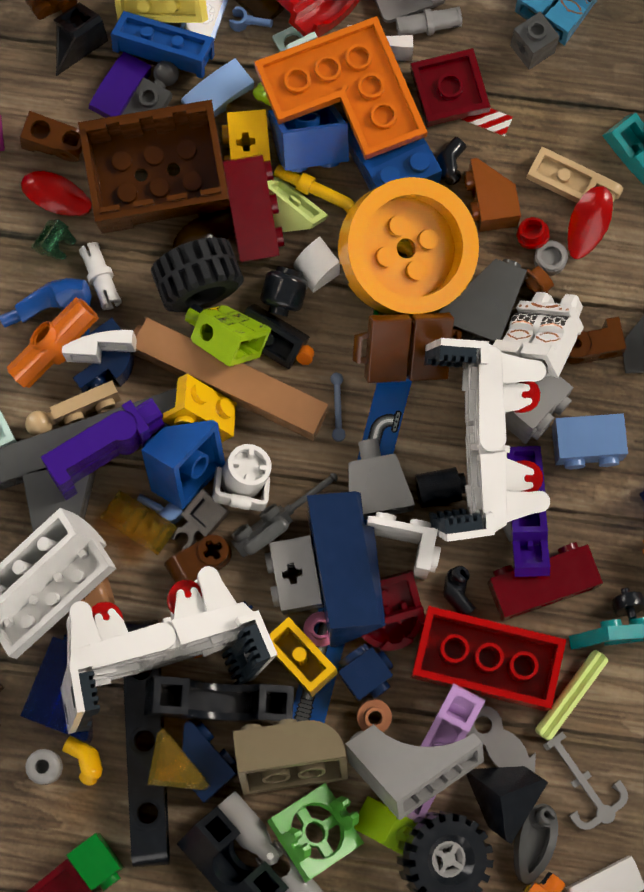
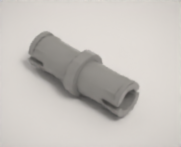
(429, 21)

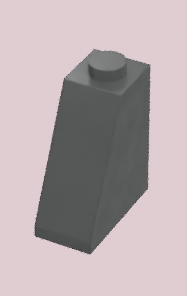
(487, 301)
(45, 497)

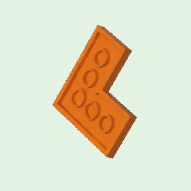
(351, 69)

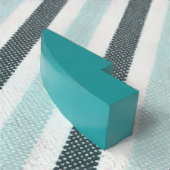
(627, 142)

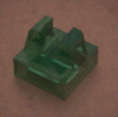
(49, 238)

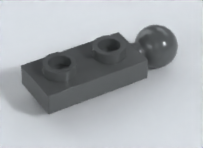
(153, 94)

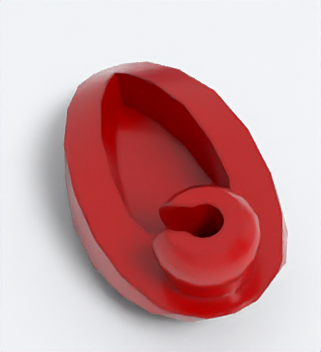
(55, 194)
(589, 221)

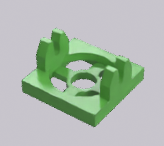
(299, 846)

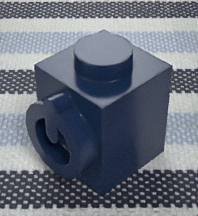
(366, 672)

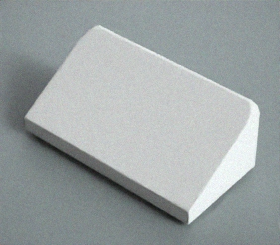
(617, 877)

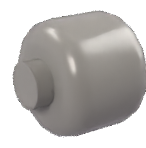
(44, 767)

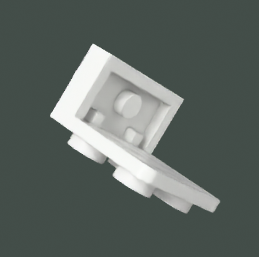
(414, 532)

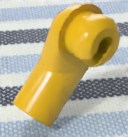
(88, 759)

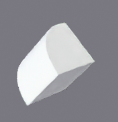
(317, 264)

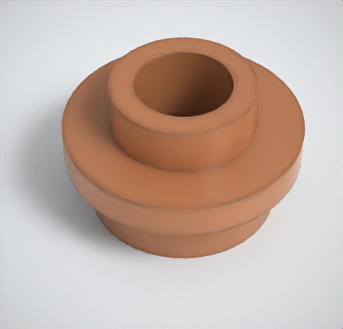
(370, 706)

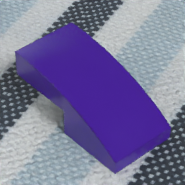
(119, 85)

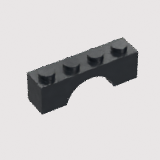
(217, 702)

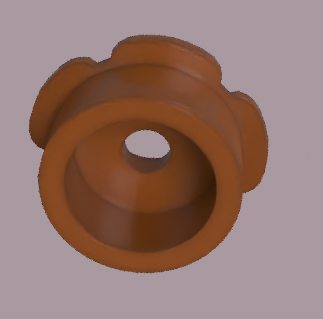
(538, 280)

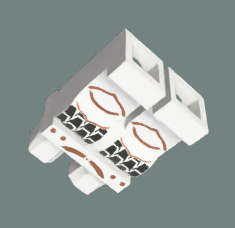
(544, 331)

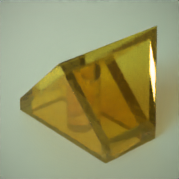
(173, 767)

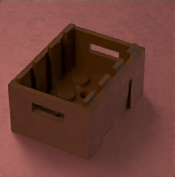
(152, 142)

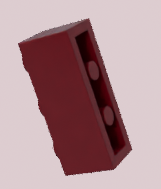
(253, 207)
(570, 574)

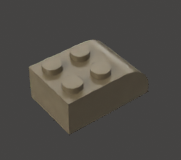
(288, 755)

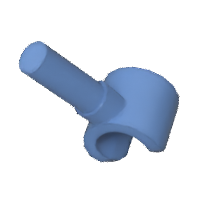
(247, 20)
(169, 512)

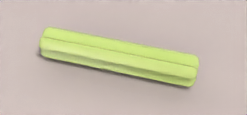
(571, 695)

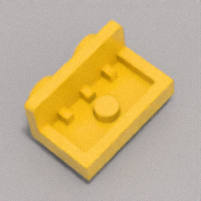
(201, 403)

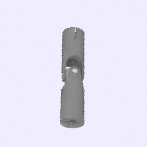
(258, 841)

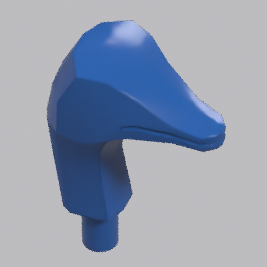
(51, 295)

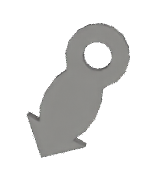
(502, 745)

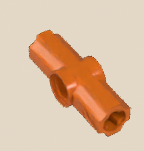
(47, 342)

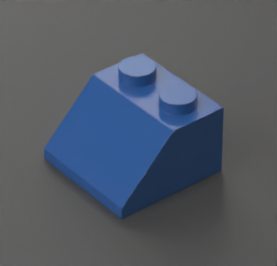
(311, 140)
(183, 460)

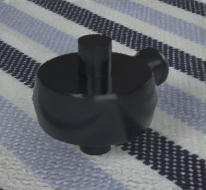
(628, 603)

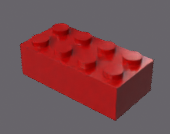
(489, 658)

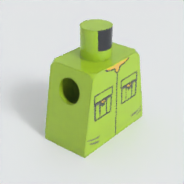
(227, 333)

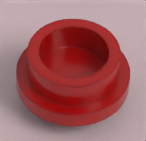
(533, 233)

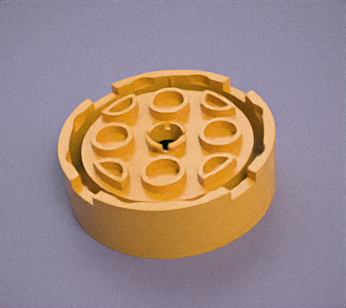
(441, 242)

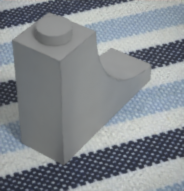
(410, 774)

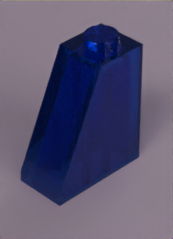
(45, 698)

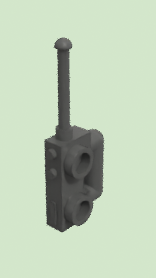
(272, 524)

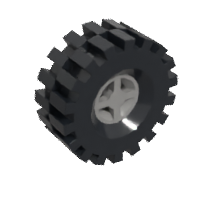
(461, 862)

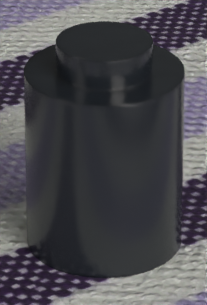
(440, 487)

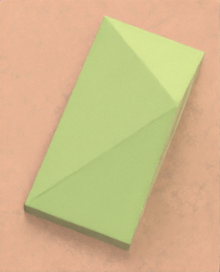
(294, 208)

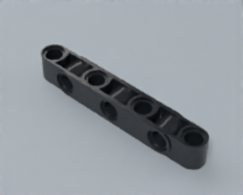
(148, 841)

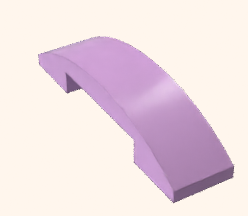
(450, 726)

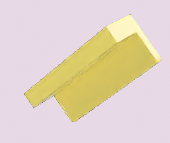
(165, 10)

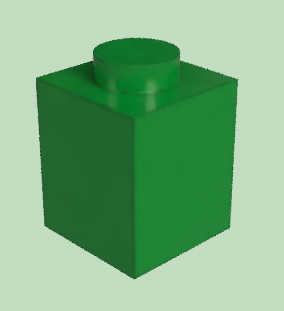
(96, 862)

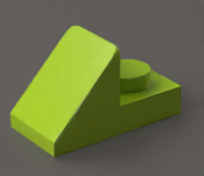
(382, 825)

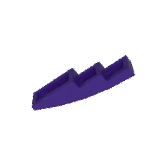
(531, 531)

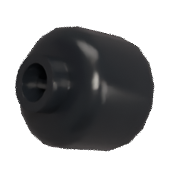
(284, 290)

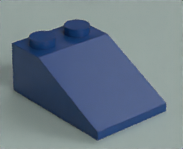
(403, 162)

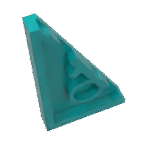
(610, 633)

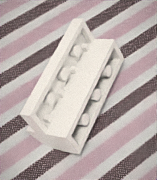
(47, 576)

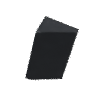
(283, 339)

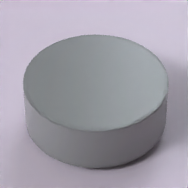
(551, 257)

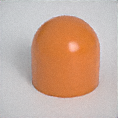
(305, 355)

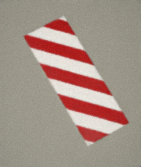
(492, 121)

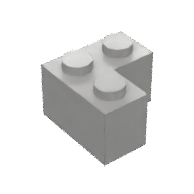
(536, 422)

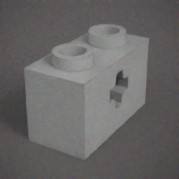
(296, 554)

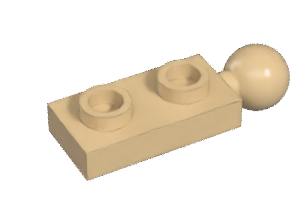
(74, 409)

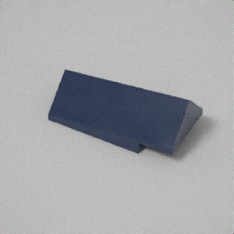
(346, 566)

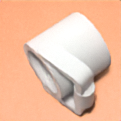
(243, 478)

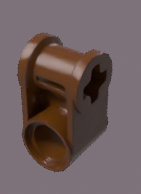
(188, 562)

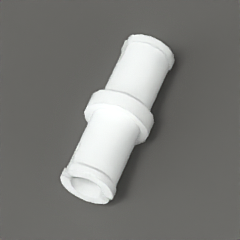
(100, 276)

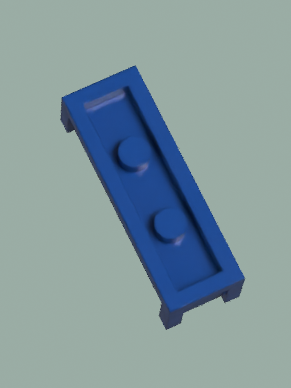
(162, 43)

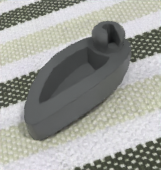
(535, 843)

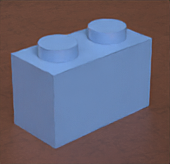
(589, 440)

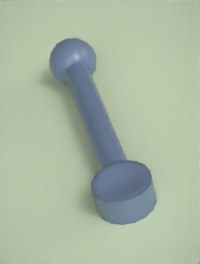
(338, 433)

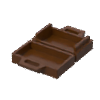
(398, 346)

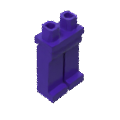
(101, 443)

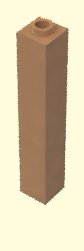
(238, 382)

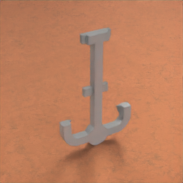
(605, 813)

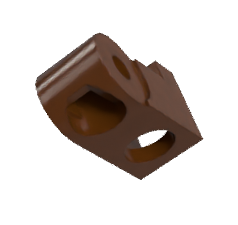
(51, 137)
(599, 343)

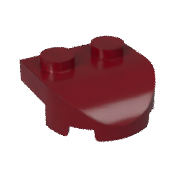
(402, 613)

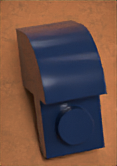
(113, 364)

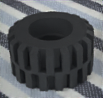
(197, 274)

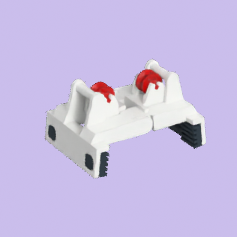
(496, 486)
(200, 623)

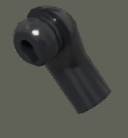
(447, 161)
(455, 589)

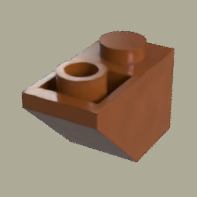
(493, 196)

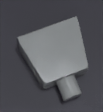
(379, 481)

